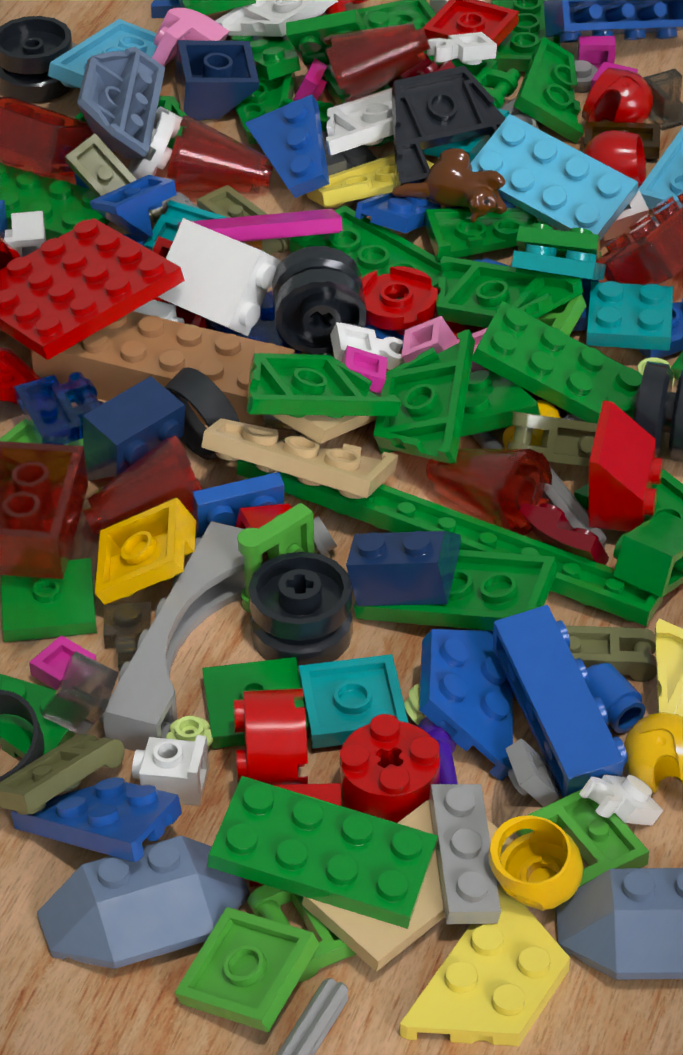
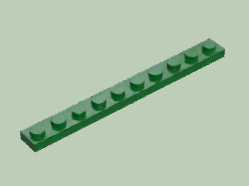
(402, 512)

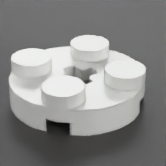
(165, 126)

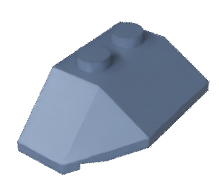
(122, 99)
(137, 910)
(627, 923)

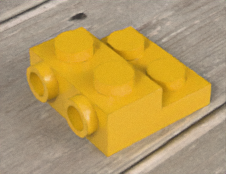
(143, 550)

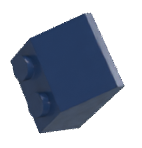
(214, 76)
(130, 427)
(403, 567)

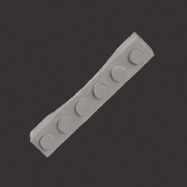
(144, 697)

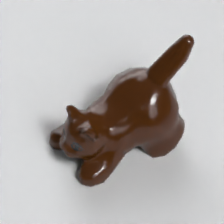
(456, 185)

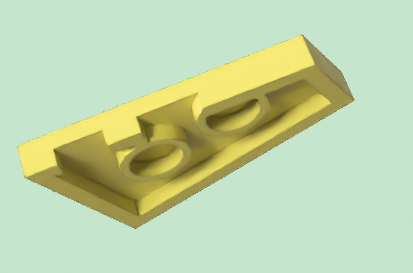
(358, 183)

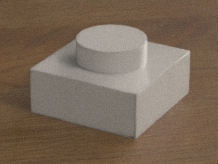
(531, 773)

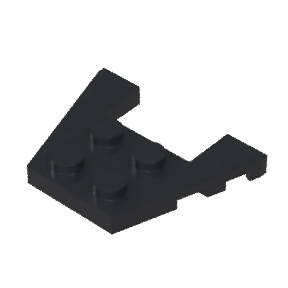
(437, 112)

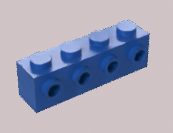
(612, 17)
(557, 699)

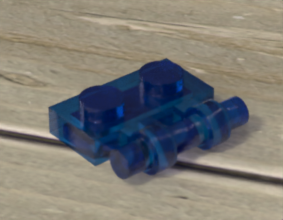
(50, 408)

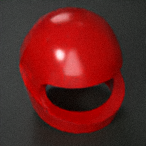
(619, 98)
(621, 152)

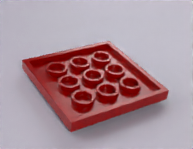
(79, 286)

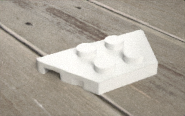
(270, 16)
(360, 122)

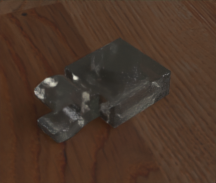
(124, 626)

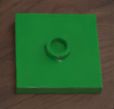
(49, 605)
(227, 683)

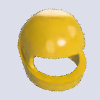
(656, 749)
(536, 867)

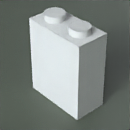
(221, 277)

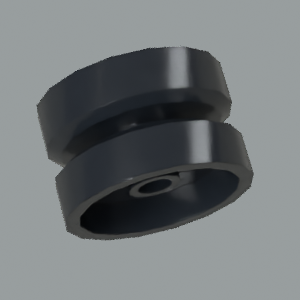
(25, 57)
(313, 293)
(660, 409)
(301, 608)

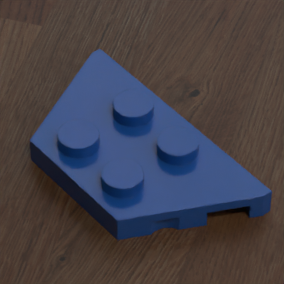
(468, 693)
(105, 817)

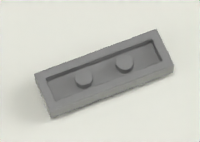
(462, 854)

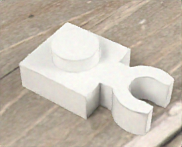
(468, 47)
(366, 340)
(624, 796)

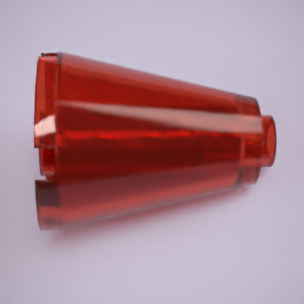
(374, 57)
(210, 160)
(493, 483)
(144, 485)

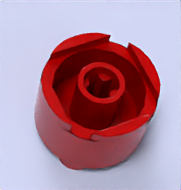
(272, 735)
(388, 768)

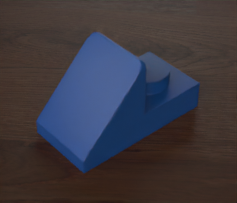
(130, 203)

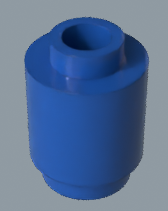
(620, 698)

